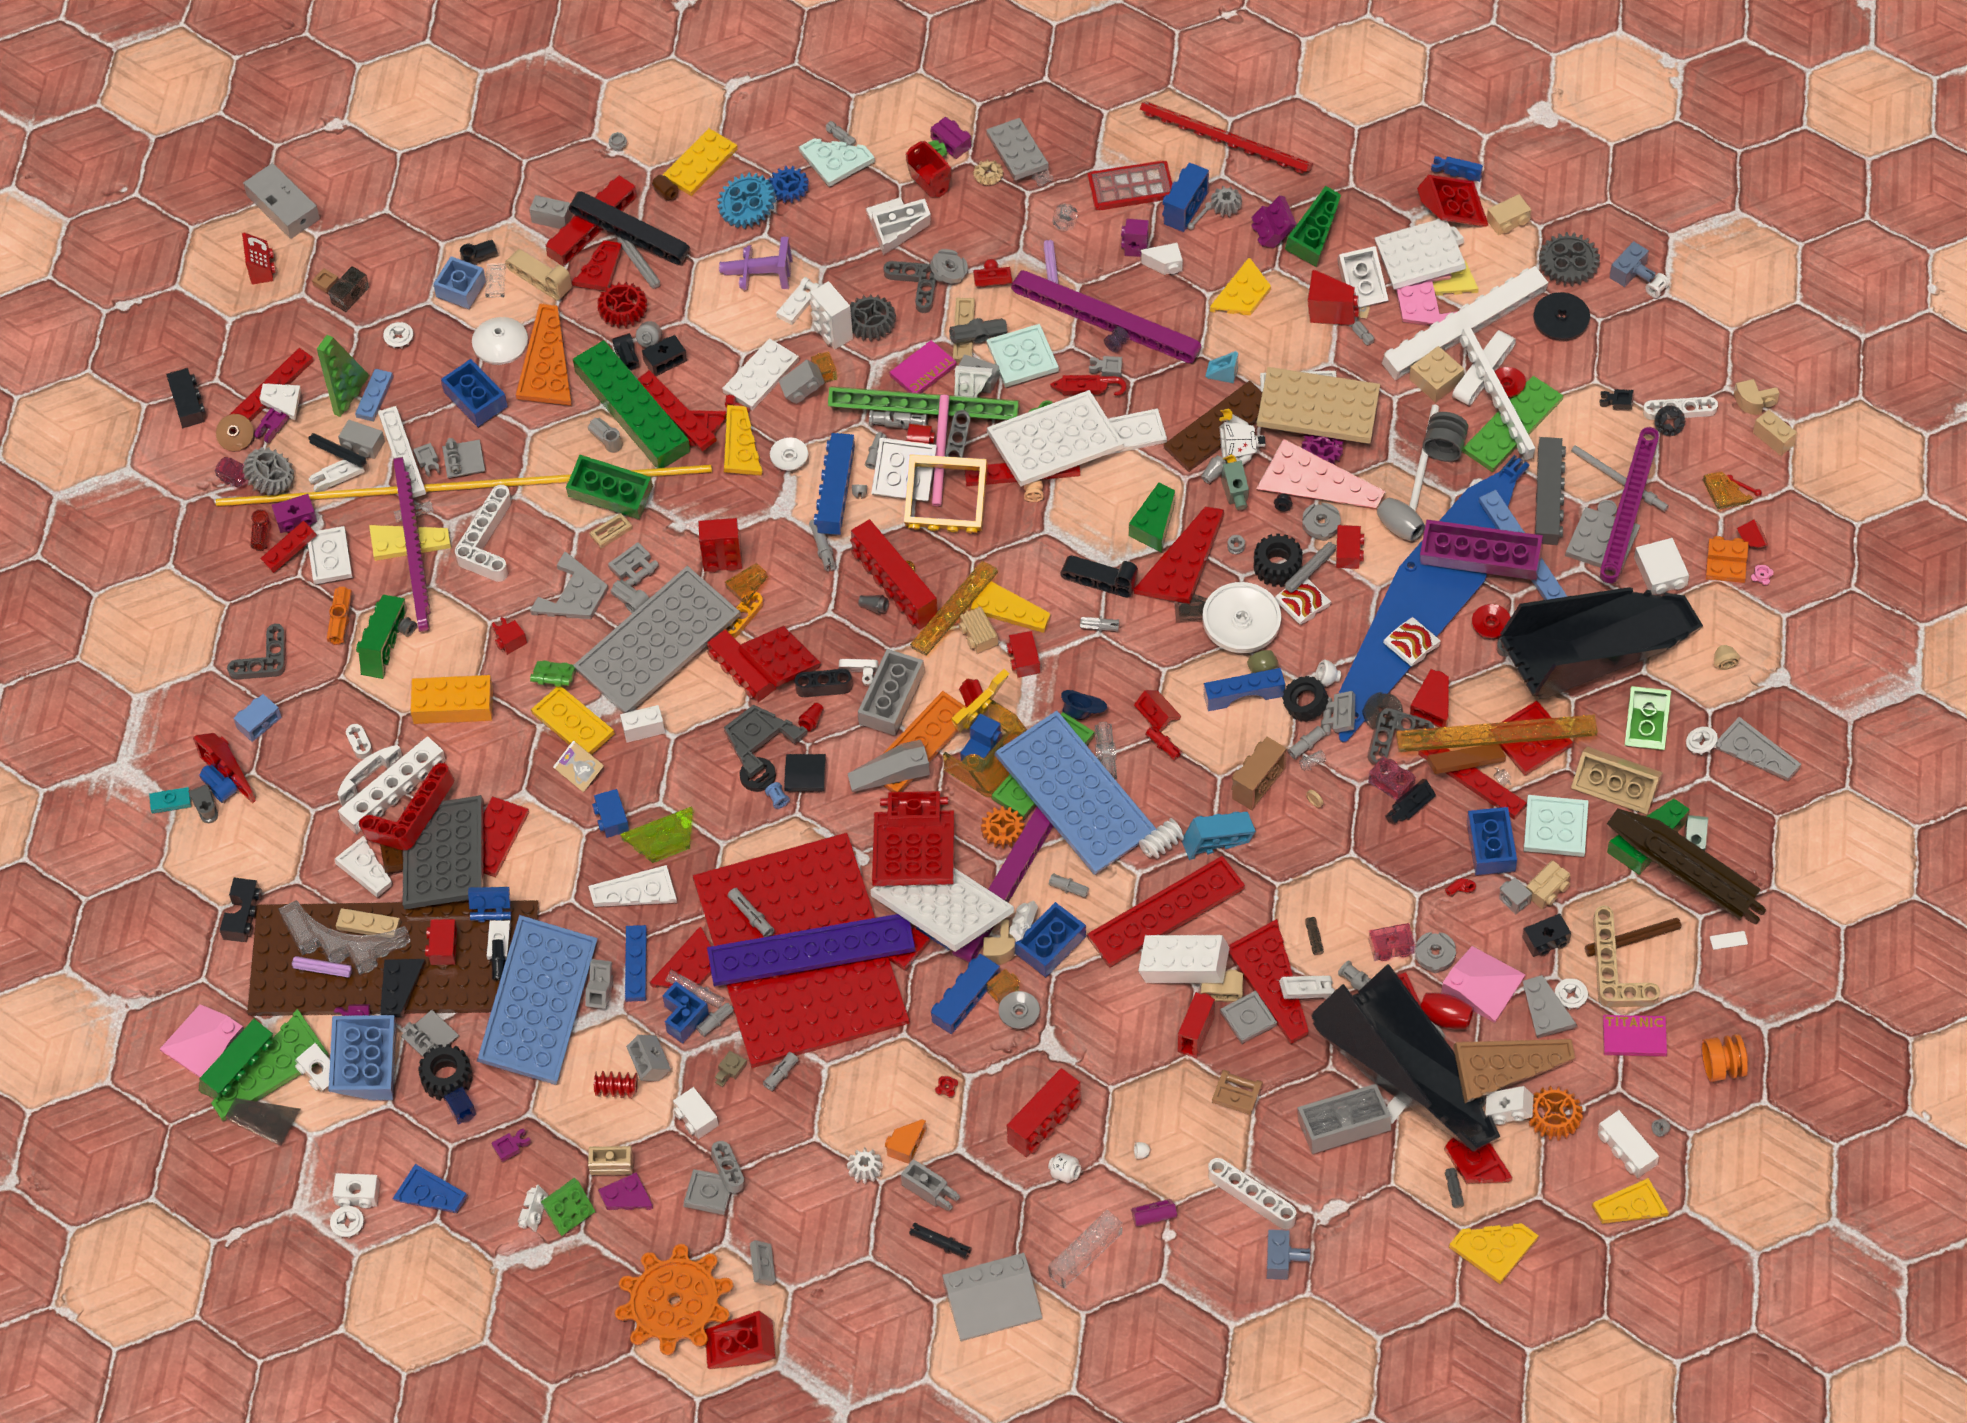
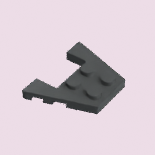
(753, 730)

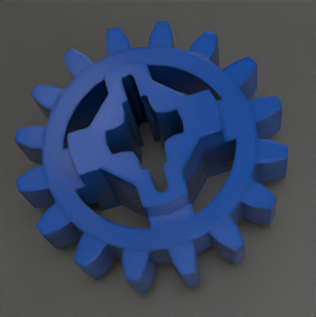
(789, 184)

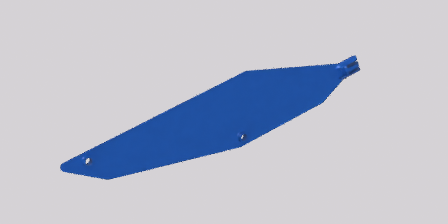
(1426, 594)

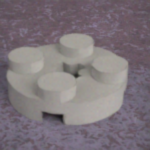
(946, 274)
(1321, 530)
(1435, 941)

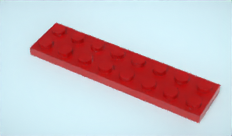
(1166, 910)

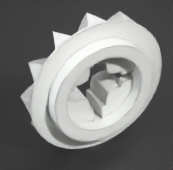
(398, 328)
(1697, 735)
(1570, 985)
(339, 1217)

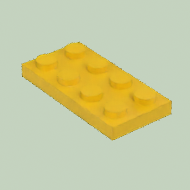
(701, 161)
(572, 720)

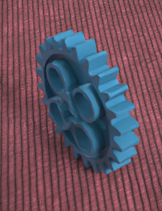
(751, 203)

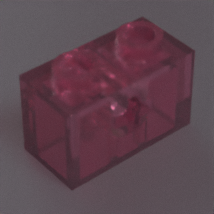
(1391, 942)

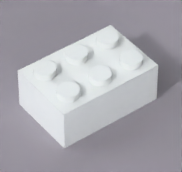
(831, 315)

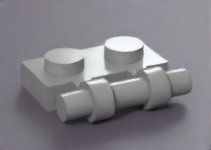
(629, 561)
(1343, 714)

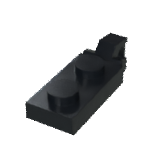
(1411, 802)

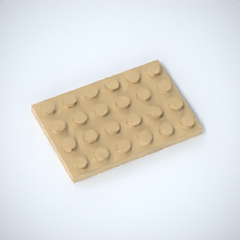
(1318, 405)

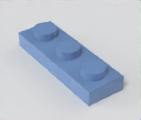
(374, 395)

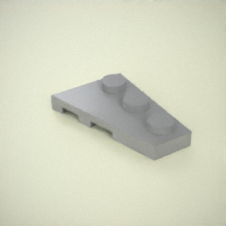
(1546, 1009)

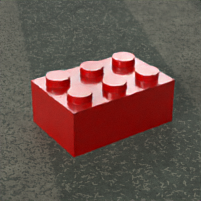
(720, 544)

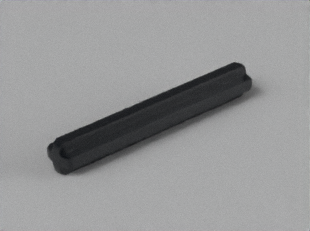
(337, 450)

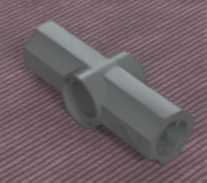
(977, 330)

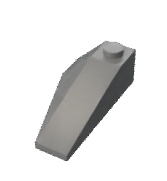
(896, 765)

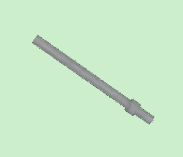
(1649, 497)

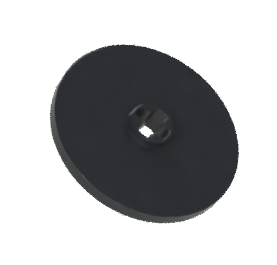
(1560, 328)

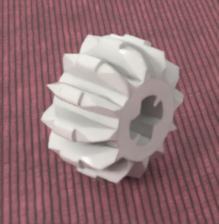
(857, 1163)

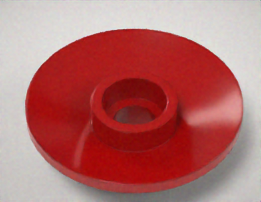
(1512, 380)
(1487, 615)

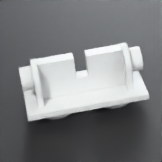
(532, 1216)

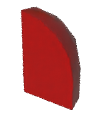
(1753, 534)

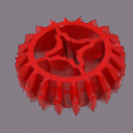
(624, 311)

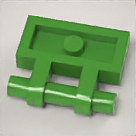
(553, 673)

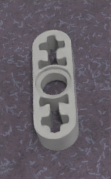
(725, 1174)

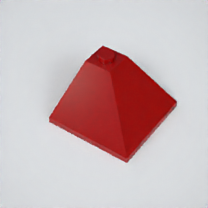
(1452, 200)

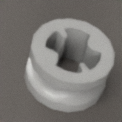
(1236, 539)

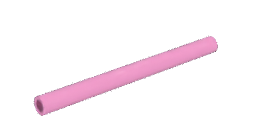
(941, 446)

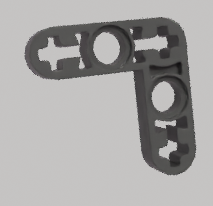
(919, 276)
(270, 659)
(1394, 724)

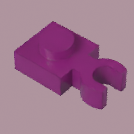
(354, 1010)
(508, 1146)

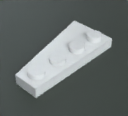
(635, 889)

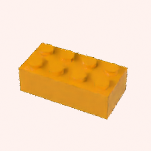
(451, 699)

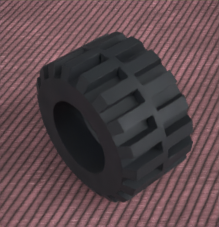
(1277, 547)
(441, 1058)

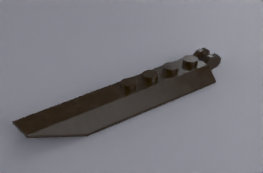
(1689, 863)

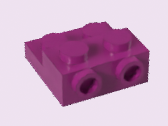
(1273, 222)

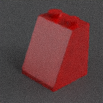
(1332, 300)

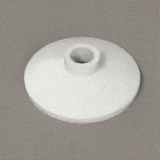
(789, 448)

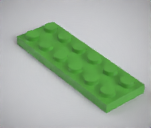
(1494, 442)
(1010, 792)

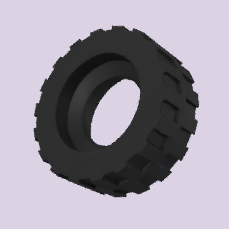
(1302, 685)

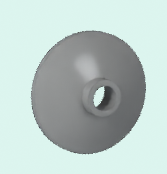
(1021, 1002)

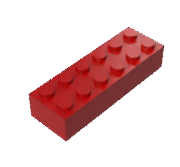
(893, 574)

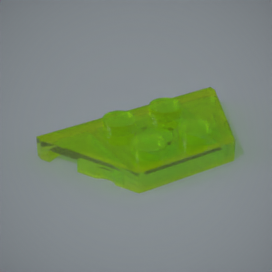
(663, 836)

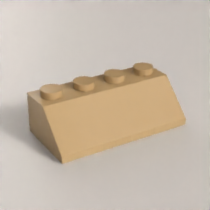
(1616, 780)

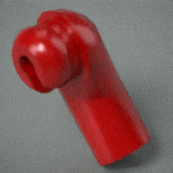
(1461, 885)

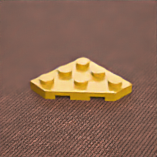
(1494, 1248)

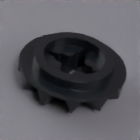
(1661, 417)

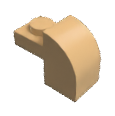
(1752, 400)
(1000, 949)

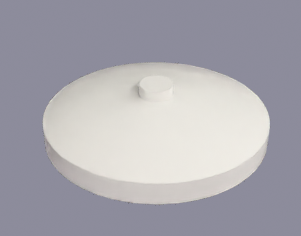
(1241, 617)

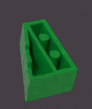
(1153, 517)

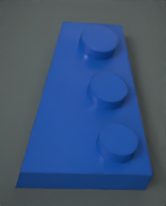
(429, 1191)

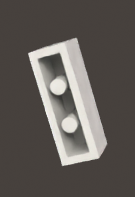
(1627, 1144)

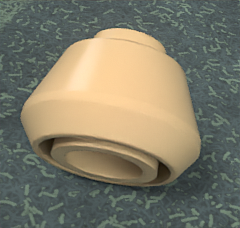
(1726, 657)

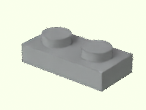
(762, 1262)

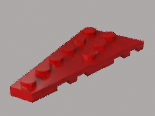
(1181, 566)

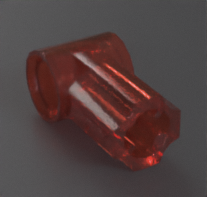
(260, 531)

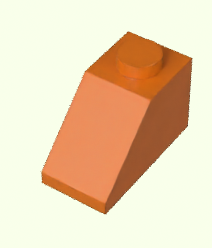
(905, 1141)

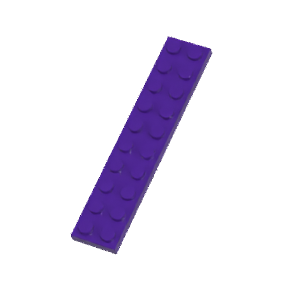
(810, 949)

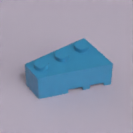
(1217, 831)

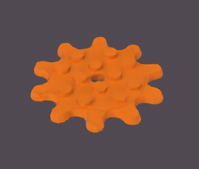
(671, 1278)

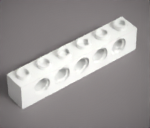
(395, 775)

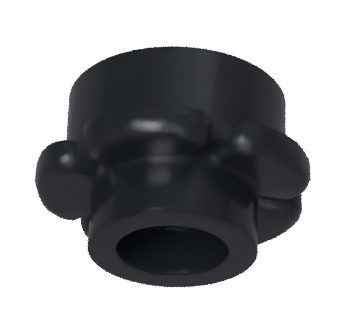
(1283, 502)

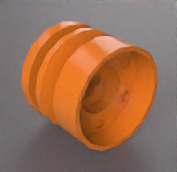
(1729, 1057)

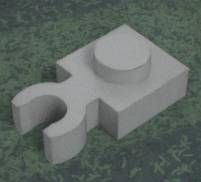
(1109, 366)
(427, 457)

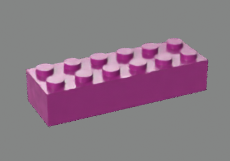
(1481, 549)

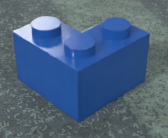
(983, 737)
(687, 1011)

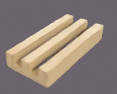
(612, 533)

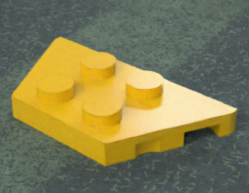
(1243, 291)

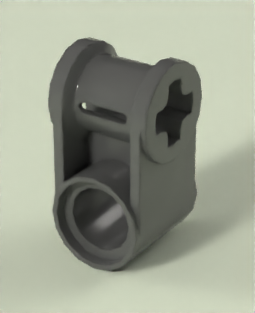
(204, 803)

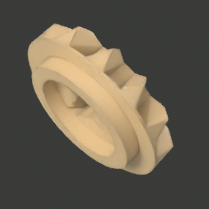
(991, 177)

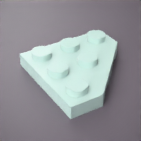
(835, 159)

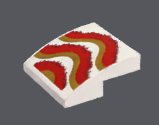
(1303, 602)
(1412, 641)

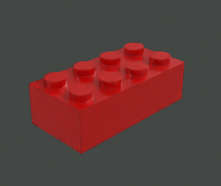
(1044, 1113)

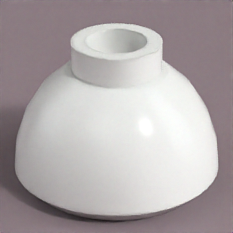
(1327, 673)

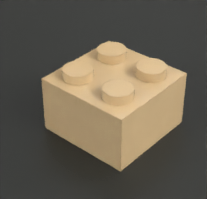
(1436, 374)

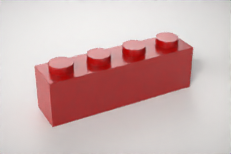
(725, 651)

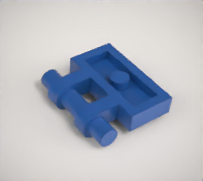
(489, 898)

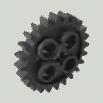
(1569, 259)

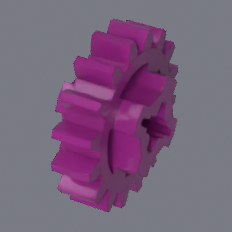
(1323, 447)

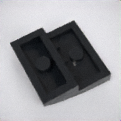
(805, 772)

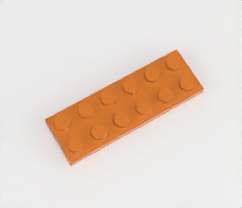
(932, 728)

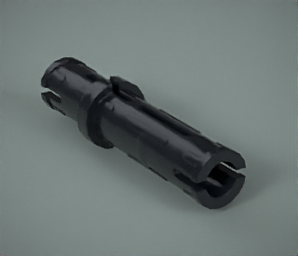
(948, 1244)

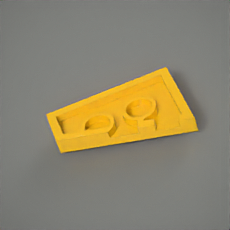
(1631, 1203)

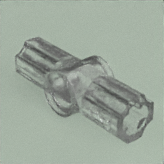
(1105, 748)

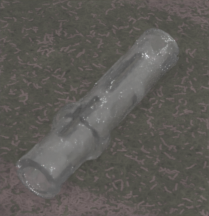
(701, 992)

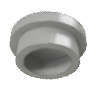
(617, 141)

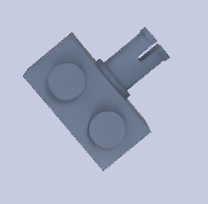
(1630, 264)
(1281, 1254)

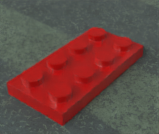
(500, 828)

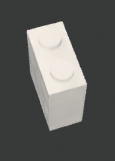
(1661, 566)

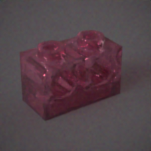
(1389, 782)

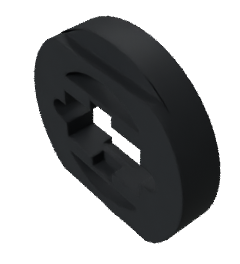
(758, 785)

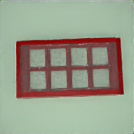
(1130, 185)

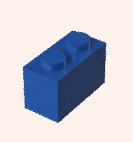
(611, 813)

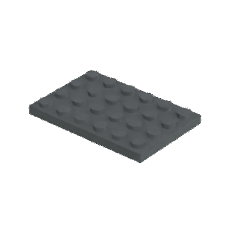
(446, 855)

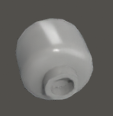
(648, 334)

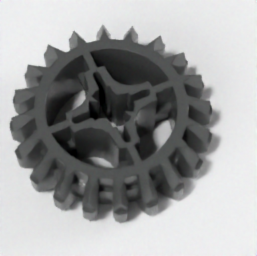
(875, 317)

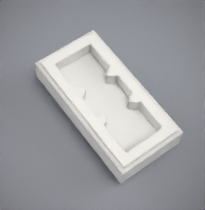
(501, 931)

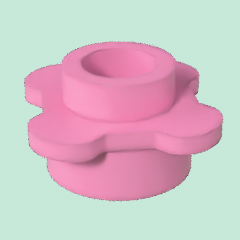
(1764, 570)

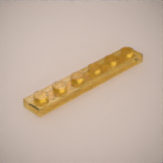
(953, 608)

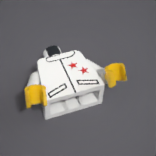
(1238, 438)

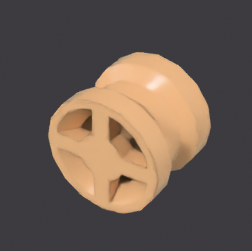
(1033, 491)

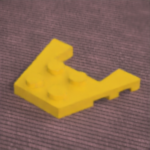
(967, 716)

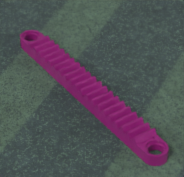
(1629, 505)
(412, 544)

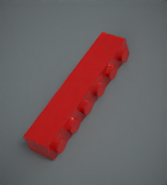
(579, 232)

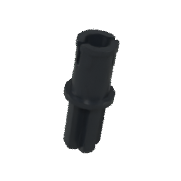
(497, 959)

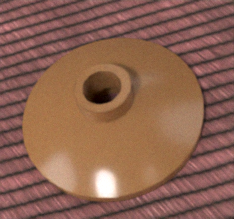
(240, 439)

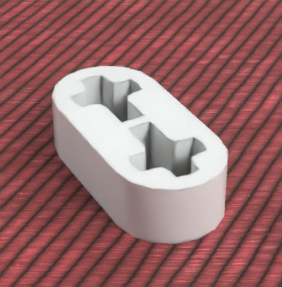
(361, 740)

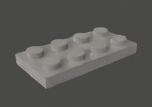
(1017, 149)

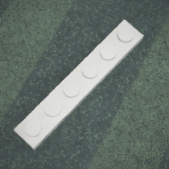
(400, 446)

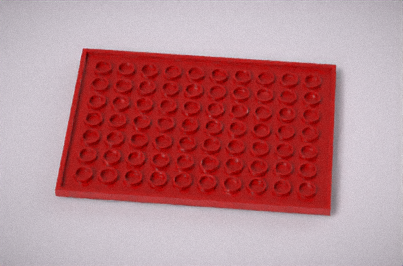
(809, 1008)

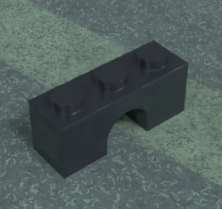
(239, 924)

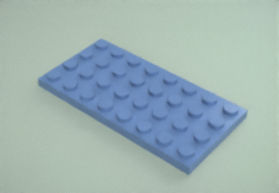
(1075, 792)
(537, 1000)

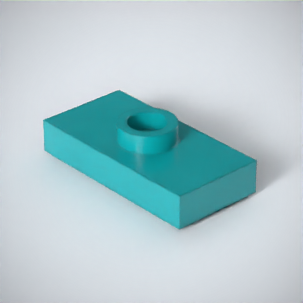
(170, 800)

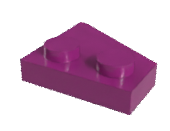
(625, 1194)

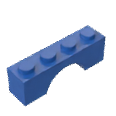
(1223, 692)

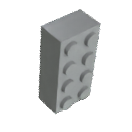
(891, 692)

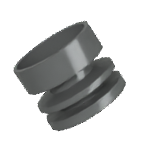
(1445, 436)

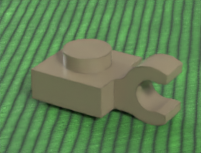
(730, 1067)

